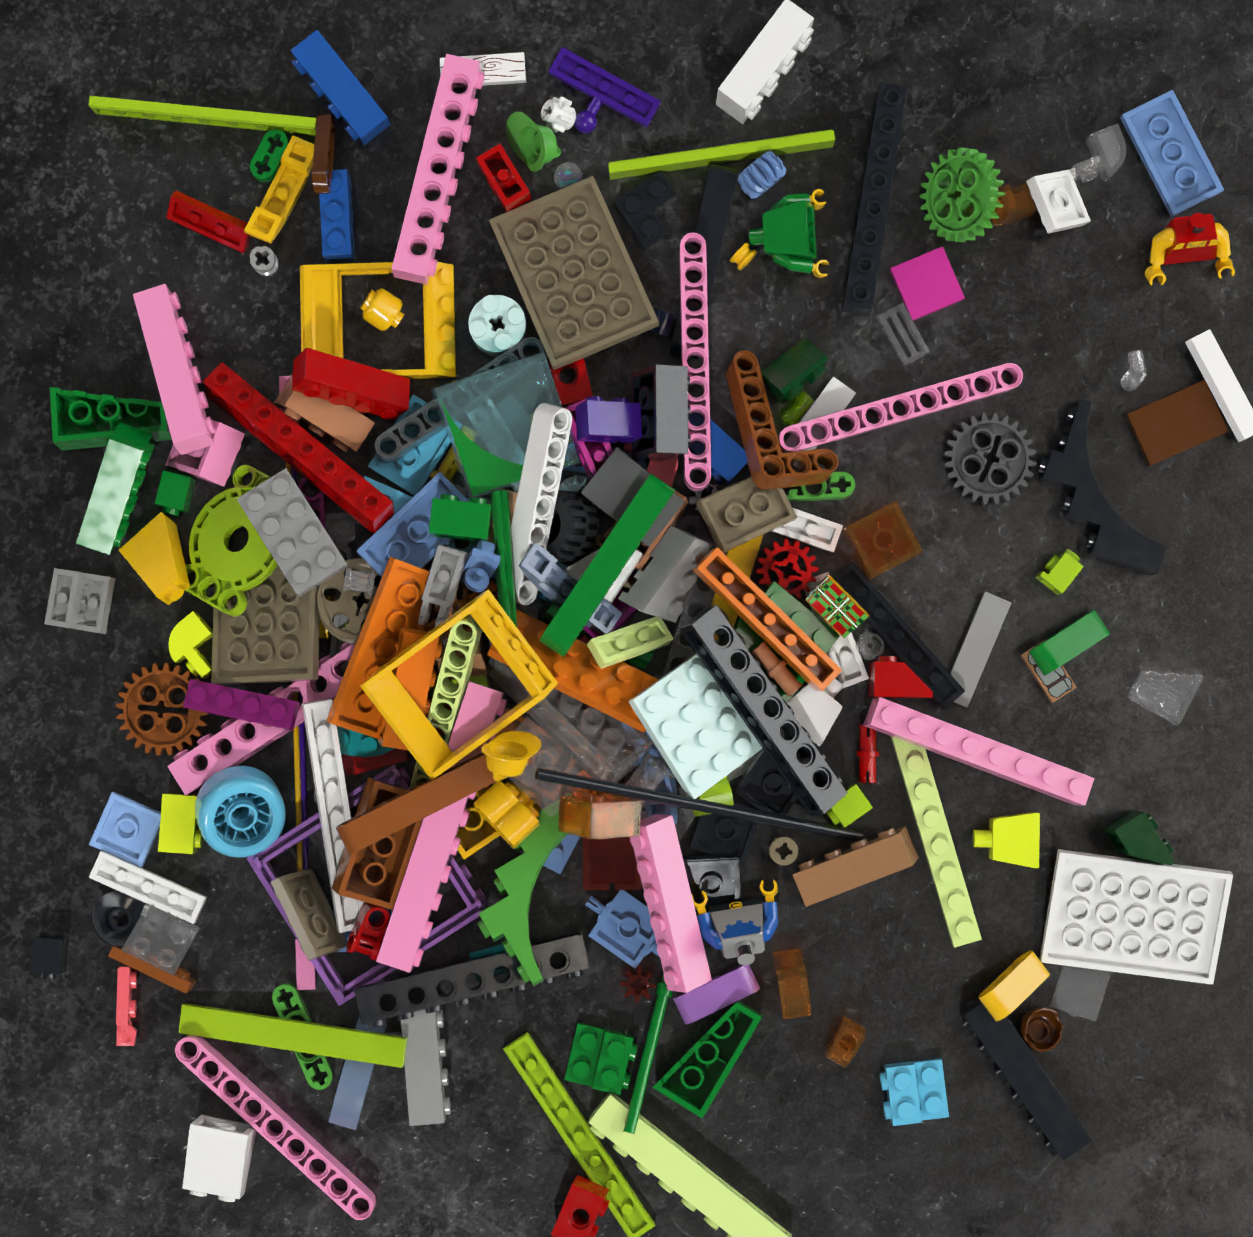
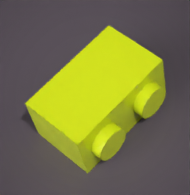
(178, 825)

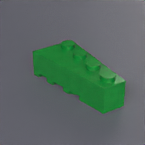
(90, 419)
(705, 1067)

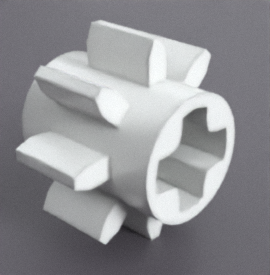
(558, 114)

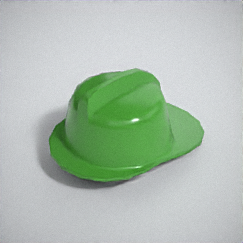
(531, 142)

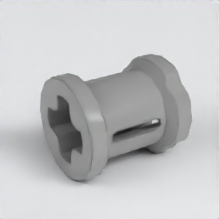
(267, 253)

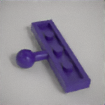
(603, 89)

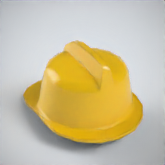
(510, 753)

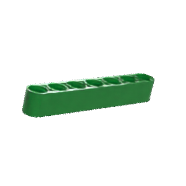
(607, 565)

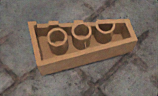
(855, 866)

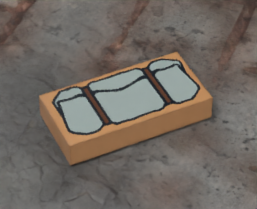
(1053, 684)

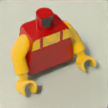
(1189, 240)

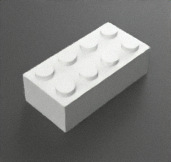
(764, 62)

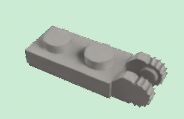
(442, 583)

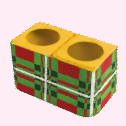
(837, 606)

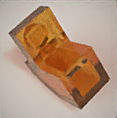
(1016, 205)
(792, 983)

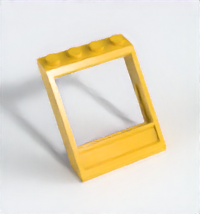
(324, 314)

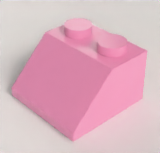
(211, 462)

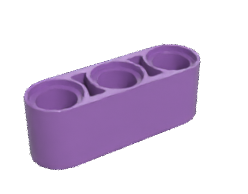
(716, 994)

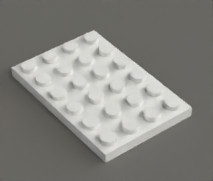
(1135, 916)

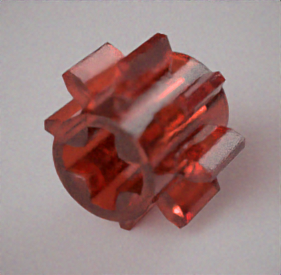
(644, 989)

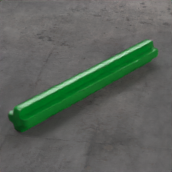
(503, 548)

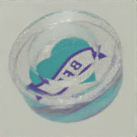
(567, 174)

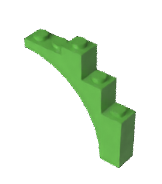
(518, 880)

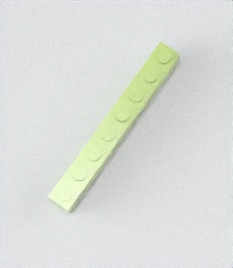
(682, 1173)

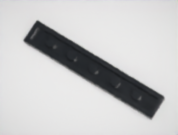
(899, 636)

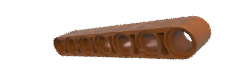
(416, 804)

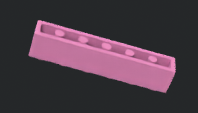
(174, 370)
(670, 904)

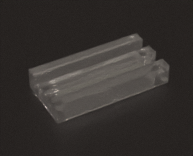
(913, 330)

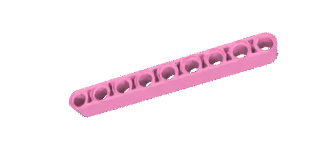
(699, 348)
(912, 406)
(281, 1140)

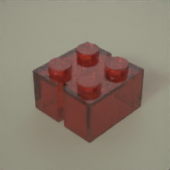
(610, 861)

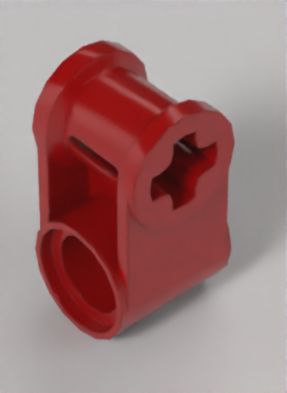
(368, 936)

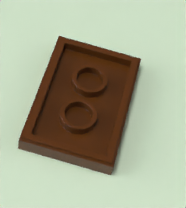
(1176, 423)

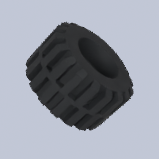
(572, 527)

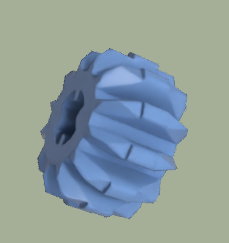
(761, 174)

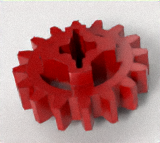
(792, 557)

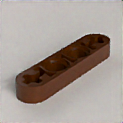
(323, 154)

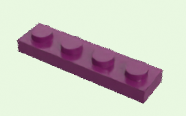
(241, 705)

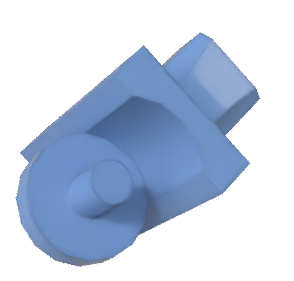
(480, 566)

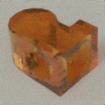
(845, 1042)

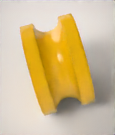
(743, 256)

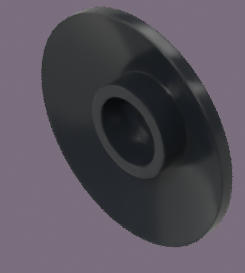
(117, 906)

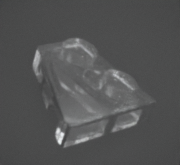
(1165, 694)

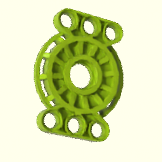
(228, 570)

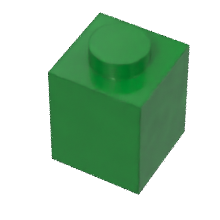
(175, 493)

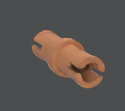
(776, 669)

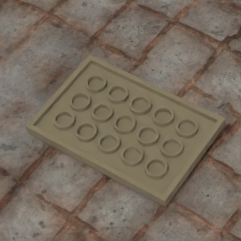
(574, 273)

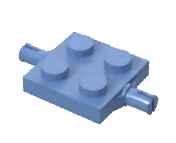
(624, 927)

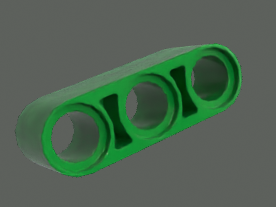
(1069, 642)

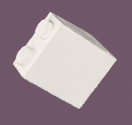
(218, 1157)

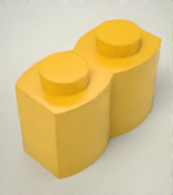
(507, 813)

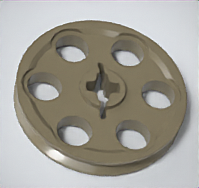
(345, 604)

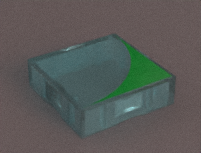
(492, 421)

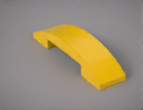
(283, 191)

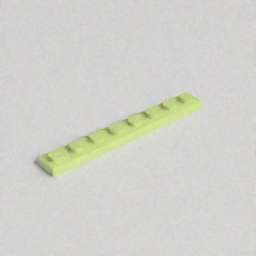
(937, 843)

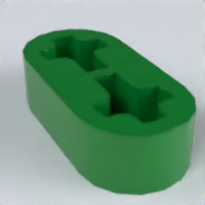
(264, 152)

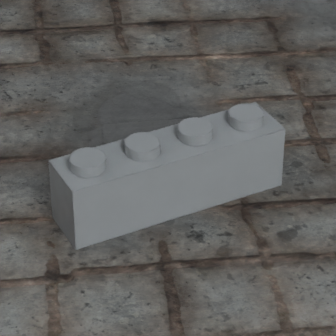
(424, 1069)

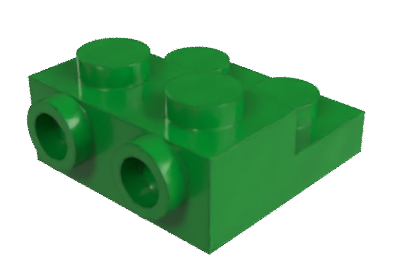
(601, 1058)

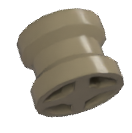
(780, 847)

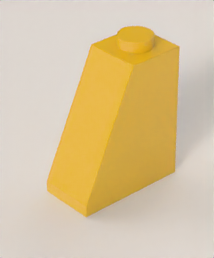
(159, 558)

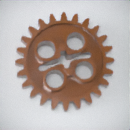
(160, 734)

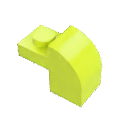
(185, 643)

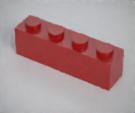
(350, 384)

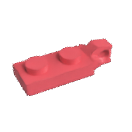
(126, 1006)

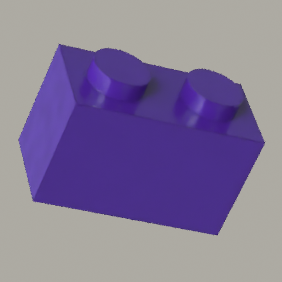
(608, 420)

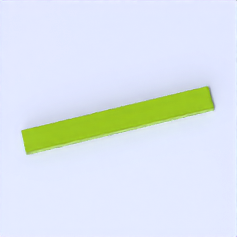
(202, 115)
(720, 154)
(293, 1035)
(577, 1135)

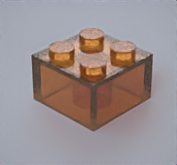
(882, 540)
(599, 815)

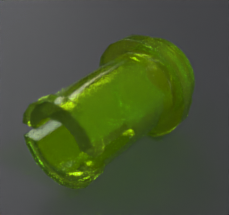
(796, 409)

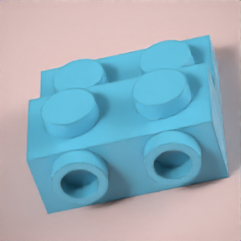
(914, 1091)

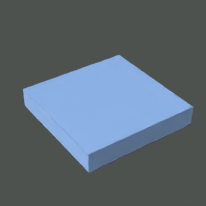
(126, 829)

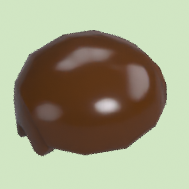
(1041, 1029)

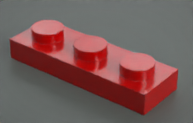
(208, 221)

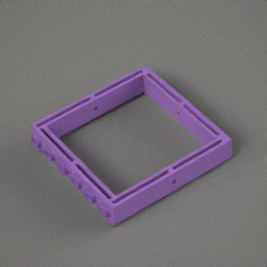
(459, 876)

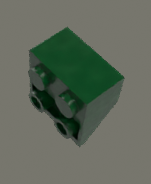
(793, 369)
(1137, 836)

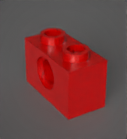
(503, 178)
(578, 389)
(582, 1195)

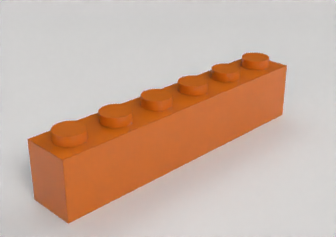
(767, 619)

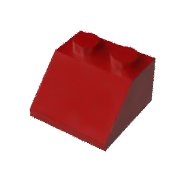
(895, 680)

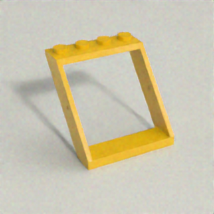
(411, 723)

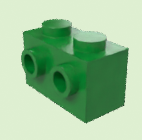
(460, 519)

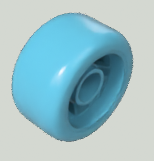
(240, 831)

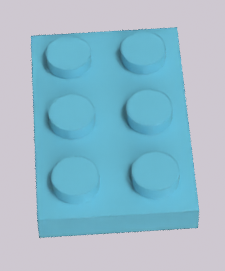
(415, 467)

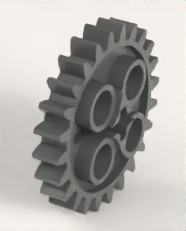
(1013, 468)

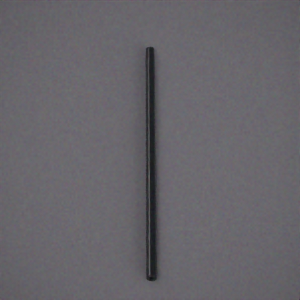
(697, 804)

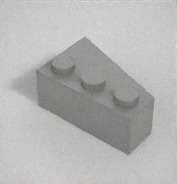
(669, 575)

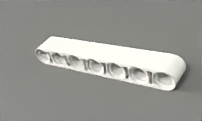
(538, 489)

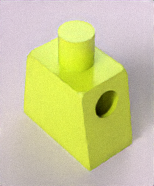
(1012, 839)

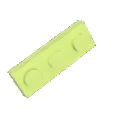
(630, 642)

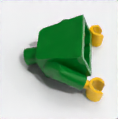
(790, 233)

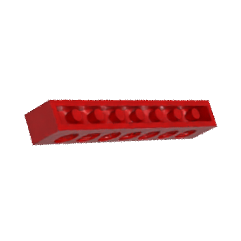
(298, 448)

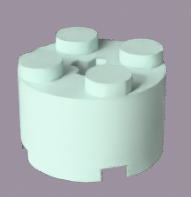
(492, 310)

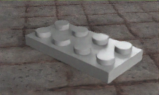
(292, 532)

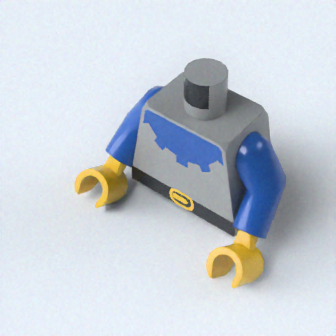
(740, 926)

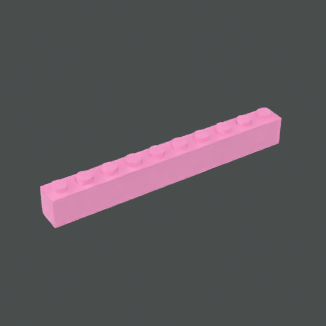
(436, 843)

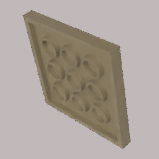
(271, 639)

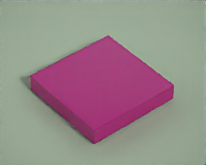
(927, 283)

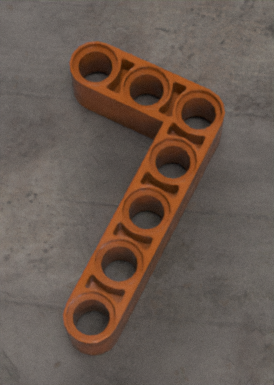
(765, 433)

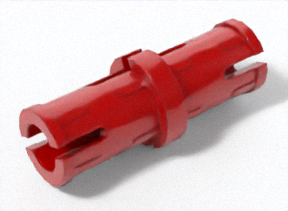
(867, 754)

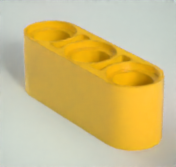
(1014, 985)

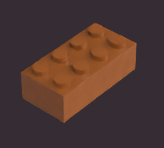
(379, 869)

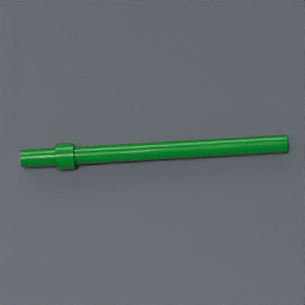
(647, 1057)

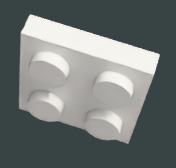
(1058, 201)

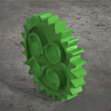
(962, 195)

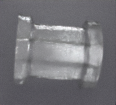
(359, 581)

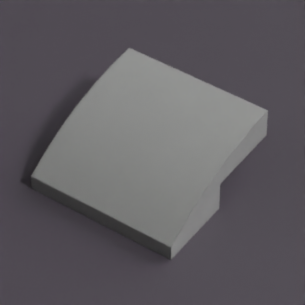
(79, 601)

